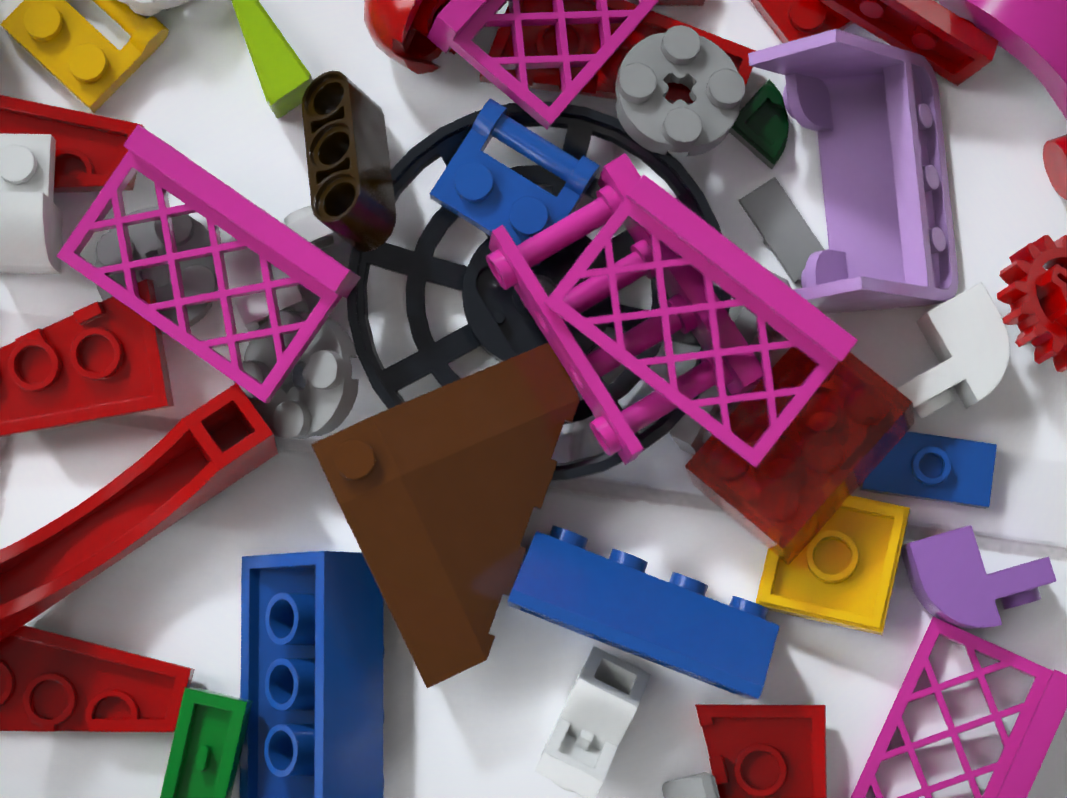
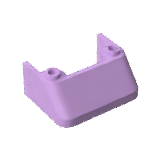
(878, 170)

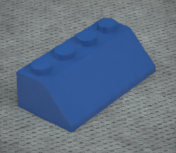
(644, 614)
(312, 676)

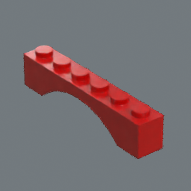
(167, 483)

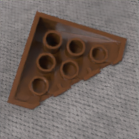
(446, 498)

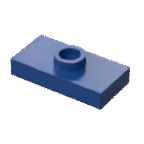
(936, 470)

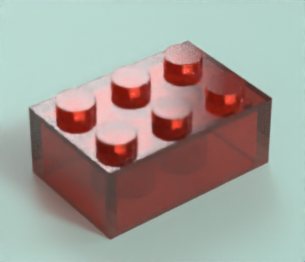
(814, 462)

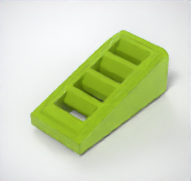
(275, 62)

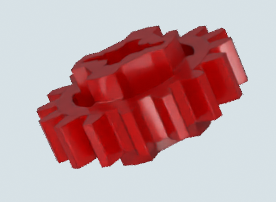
(1039, 298)

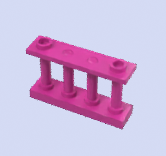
(683, 284)

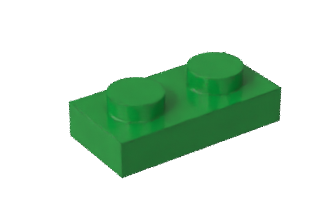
(206, 745)

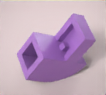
(954, 585)

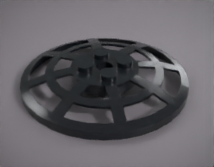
(497, 315)

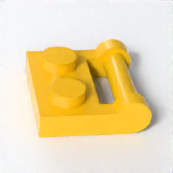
(78, 51)

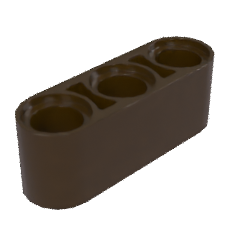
(348, 161)

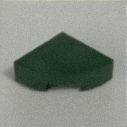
(763, 125)

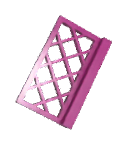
(464, 19)
(236, 216)
(736, 275)
(1023, 748)

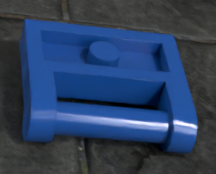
(495, 195)

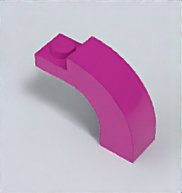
(1028, 31)

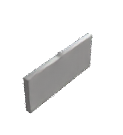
(781, 227)

